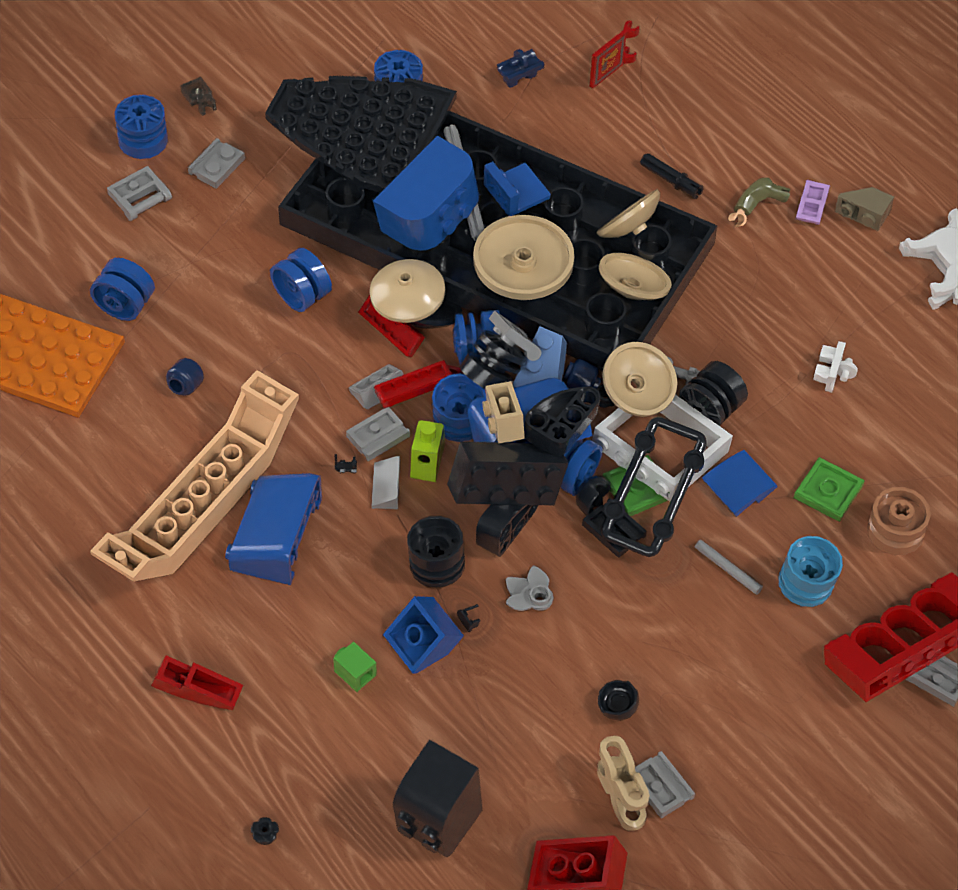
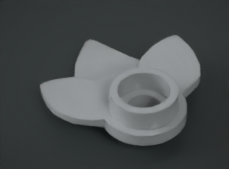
(526, 591)

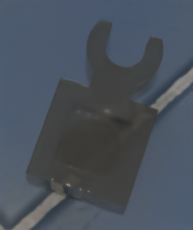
(198, 93)

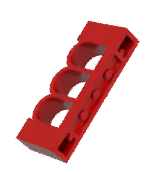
(865, 674)

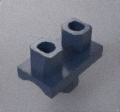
(520, 66)

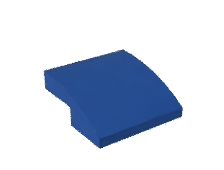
(739, 482)

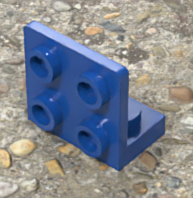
(515, 188)

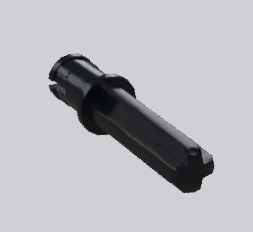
(679, 180)

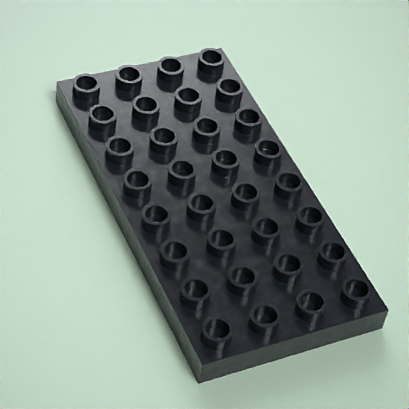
(581, 202)

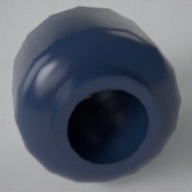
(581, 375)
(184, 377)

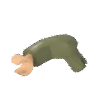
(754, 194)

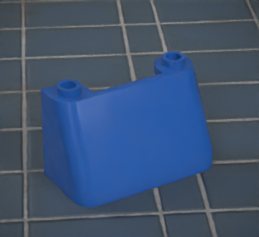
(527, 396)
(274, 525)

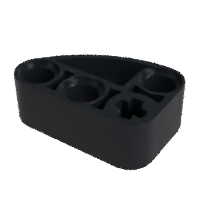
(553, 416)
(501, 525)

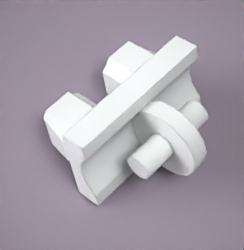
(833, 356)

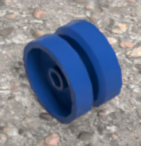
(301, 279)
(122, 289)
(582, 463)

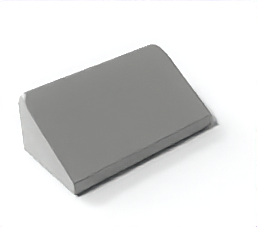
(364, 389)
(386, 483)

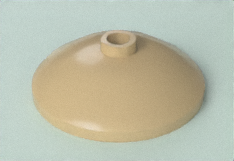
(632, 218)
(634, 276)
(408, 299)
(648, 370)

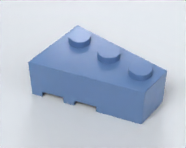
(550, 362)

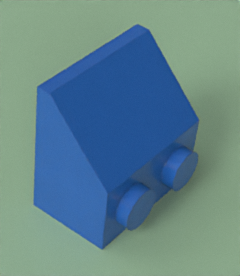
(422, 633)

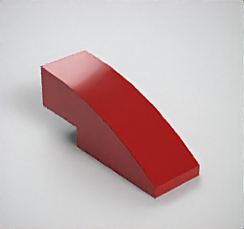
(196, 684)

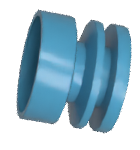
(810, 571)

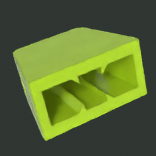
(428, 441)

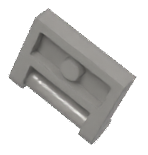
(135, 187)
(513, 335)

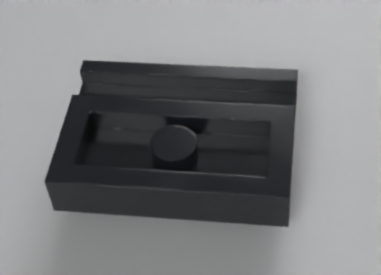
(626, 527)

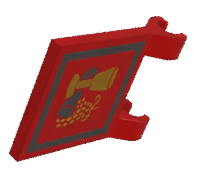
(612, 55)

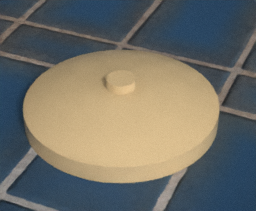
(523, 257)

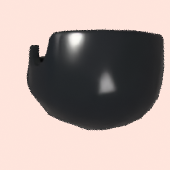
(591, 493)
(618, 700)

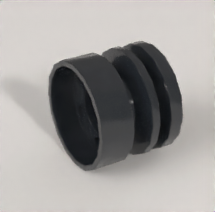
(493, 362)
(715, 391)
(436, 551)

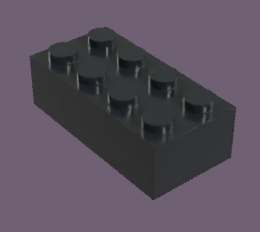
(505, 474)

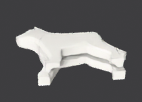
(943, 250)

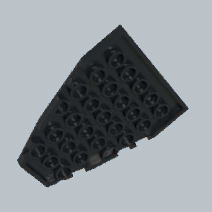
(361, 125)

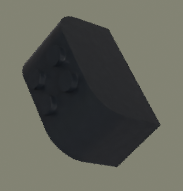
(438, 799)

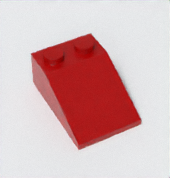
(578, 864)

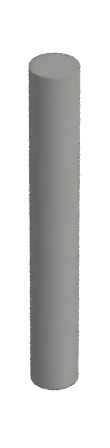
(729, 567)

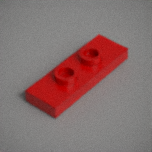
(400, 334)
(411, 384)

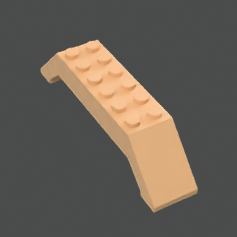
(205, 487)

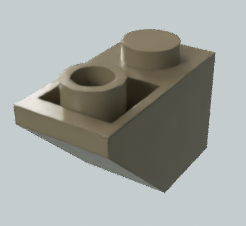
(865, 206)

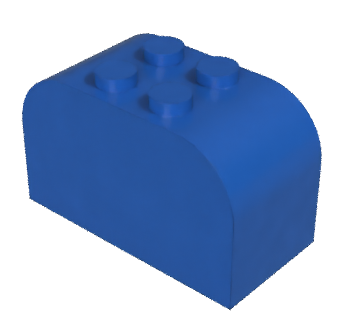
(428, 197)

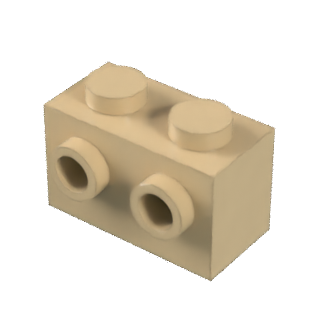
(504, 412)

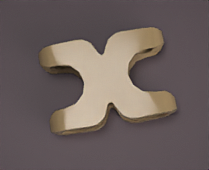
(623, 783)

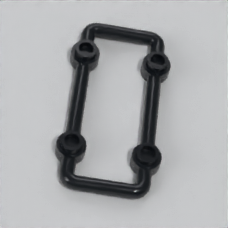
(663, 528)

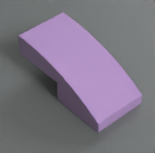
(812, 202)

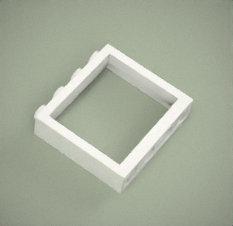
(652, 475)

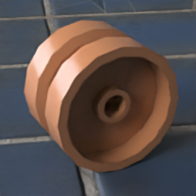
(898, 520)

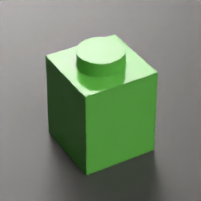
(354, 666)

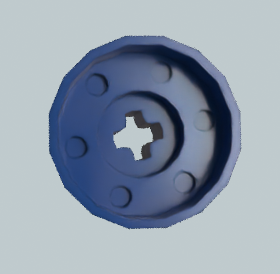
(398, 66)
(141, 126)
(466, 335)
(451, 404)

